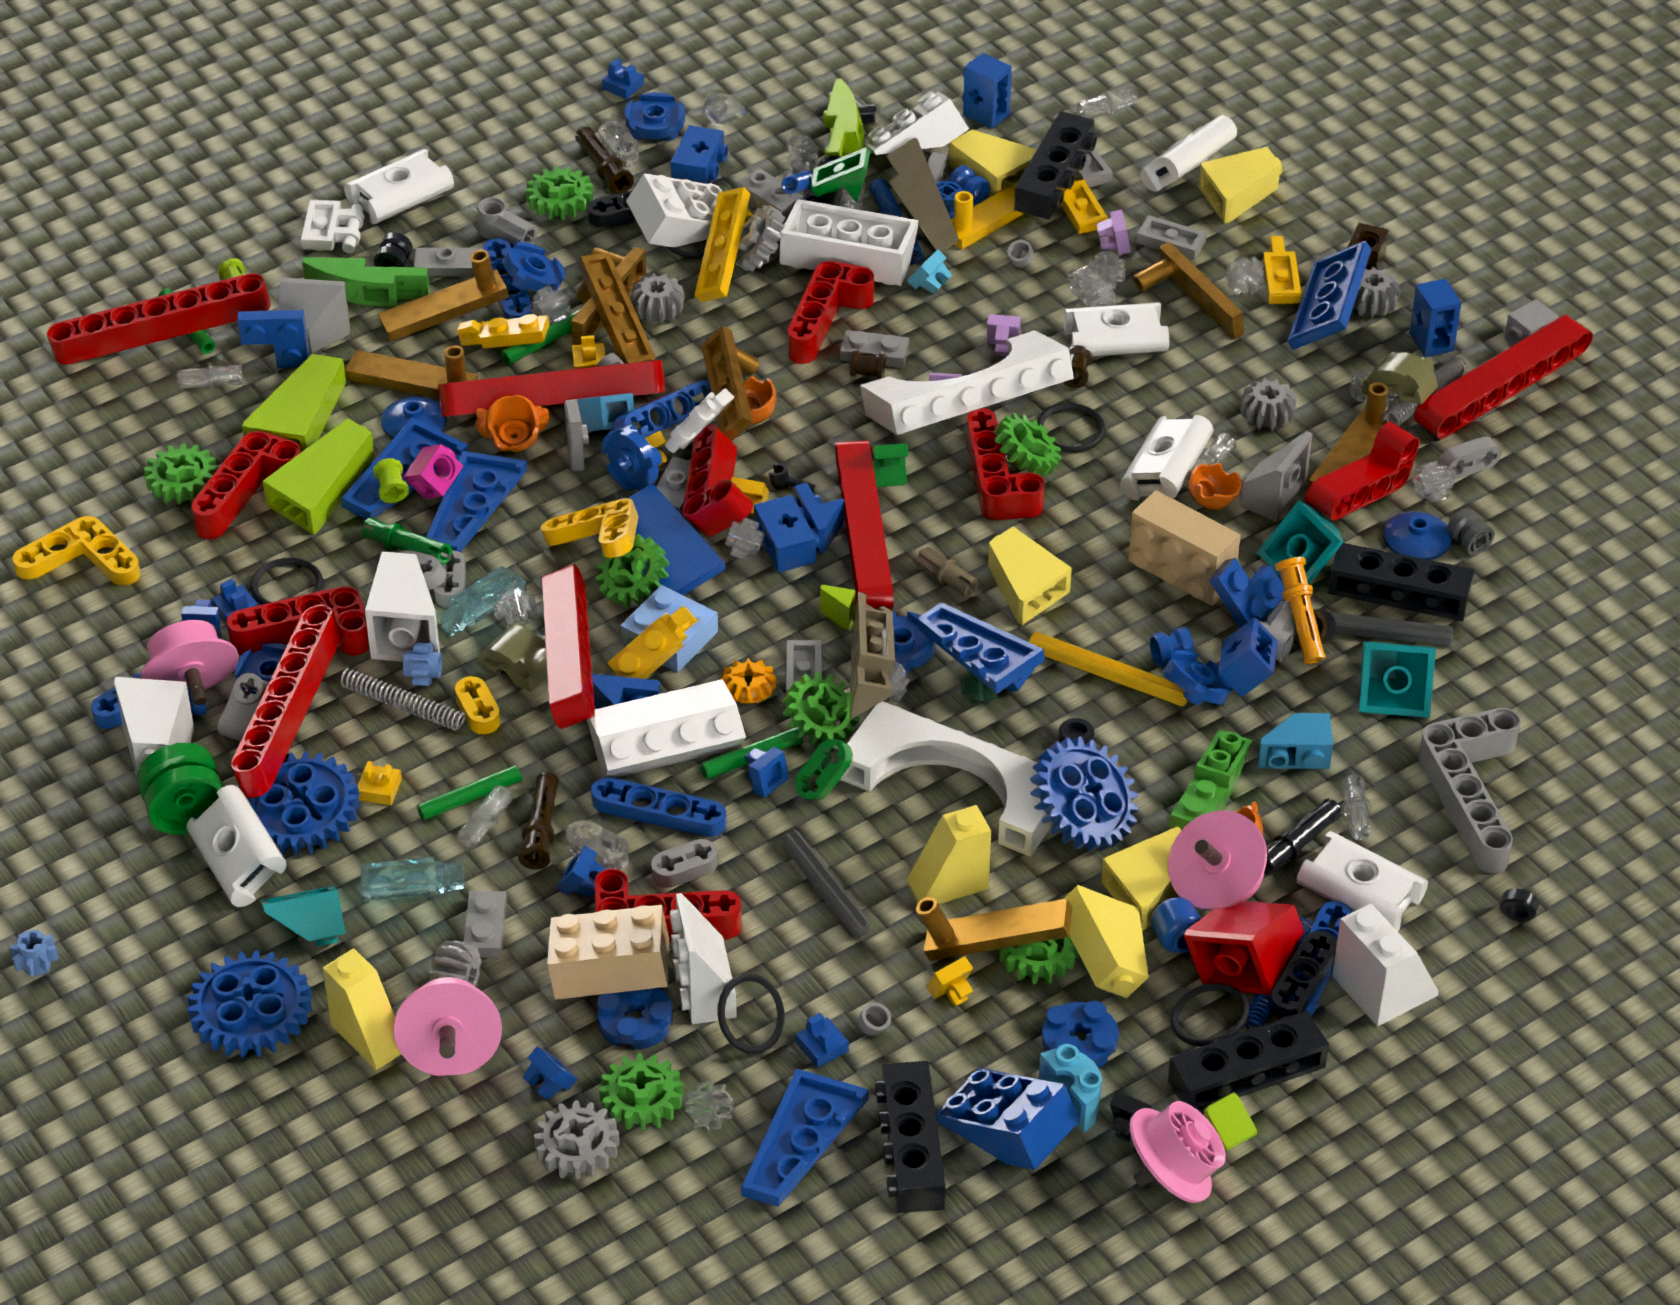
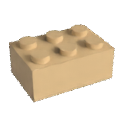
(1180, 545)
(608, 952)

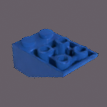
(1010, 1116)

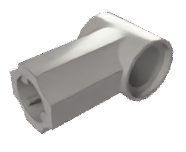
(497, 222)
(1283, 628)

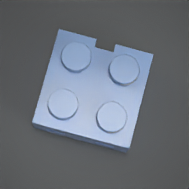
(668, 601)

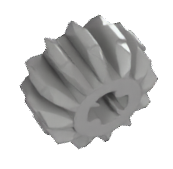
(1377, 293)
(657, 298)
(1268, 404)
(456, 961)

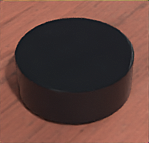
(1326, 625)
(1076, 728)
(1519, 905)

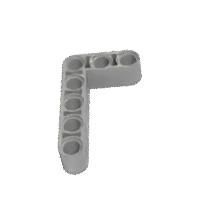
(1447, 759)

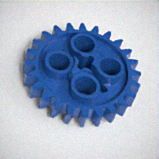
(314, 784)
(1084, 794)
(249, 1003)

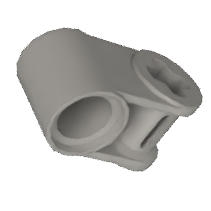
(241, 706)

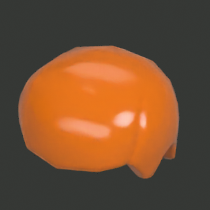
(761, 398)
(1213, 486)

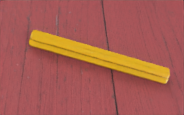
(1109, 669)

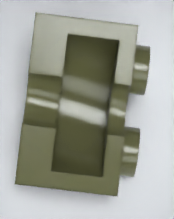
(1405, 375)
(519, 655)

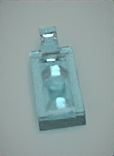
(477, 600)
(409, 878)

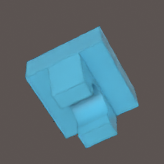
(930, 271)

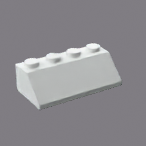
(848, 236)
(666, 729)

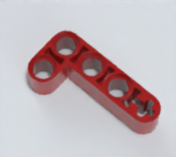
(829, 287)
(1366, 478)
(238, 479)
(998, 492)
(710, 495)
(277, 620)
(719, 907)

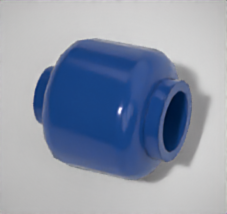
(1171, 921)

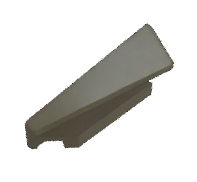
(921, 195)
(870, 656)

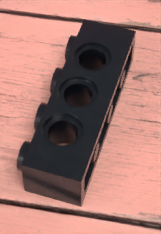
(1055, 165)
(1401, 581)
(1248, 1061)
(912, 1137)

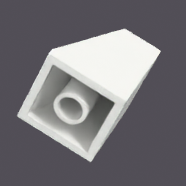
(399, 608)
(153, 715)
(1379, 967)

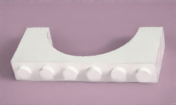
(908, 405)
(900, 739)

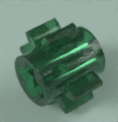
(976, 688)

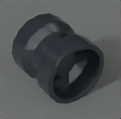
(393, 251)

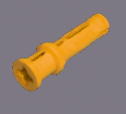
(1298, 594)

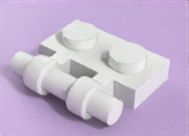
(322, 225)
(698, 419)

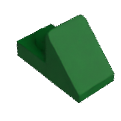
(844, 171)
(890, 464)

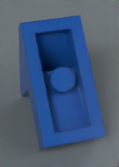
(824, 517)
(617, 690)

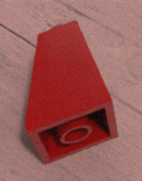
(1245, 945)

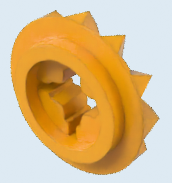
(762, 683)

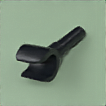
(867, 112)
(780, 478)

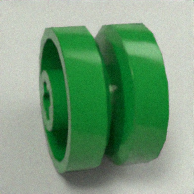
(178, 785)

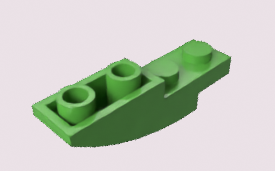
(370, 284)
(1213, 778)

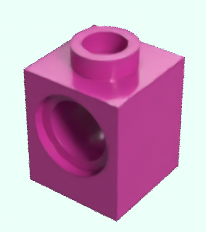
(422, 474)

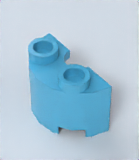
(1080, 1077)

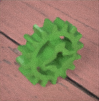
(559, 192)
(1027, 444)
(179, 473)
(622, 584)
(820, 709)
(1040, 959)
(641, 1091)

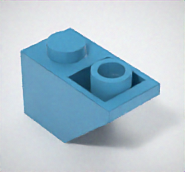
(602, 411)
(1298, 743)

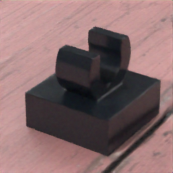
(1123, 1108)

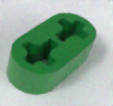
(826, 772)

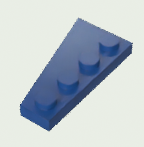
(406, 445)
(474, 497)
(981, 648)
(803, 1128)

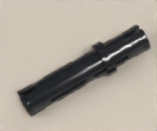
(1289, 844)

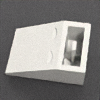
(932, 122)
(673, 209)
(701, 964)

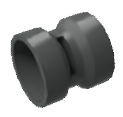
(1468, 529)

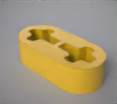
(483, 703)

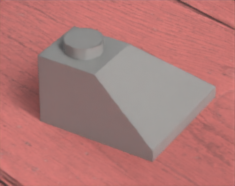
(323, 308)
(1277, 479)

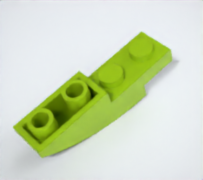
(843, 121)

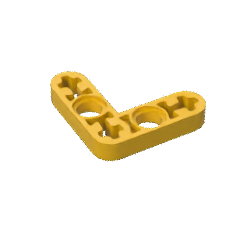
(612, 521)
(38, 559)

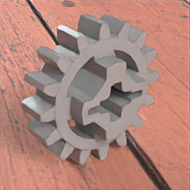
(759, 237)
(576, 1140)

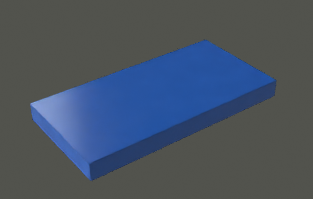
(1329, 295)
(688, 553)

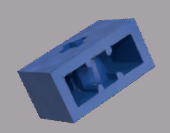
(987, 90)
(699, 155)
(1435, 317)
(787, 533)
(1247, 657)

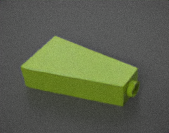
(302, 402)
(318, 478)

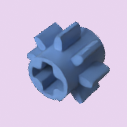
(422, 664)
(34, 952)

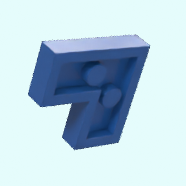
(282, 328)
(1245, 596)

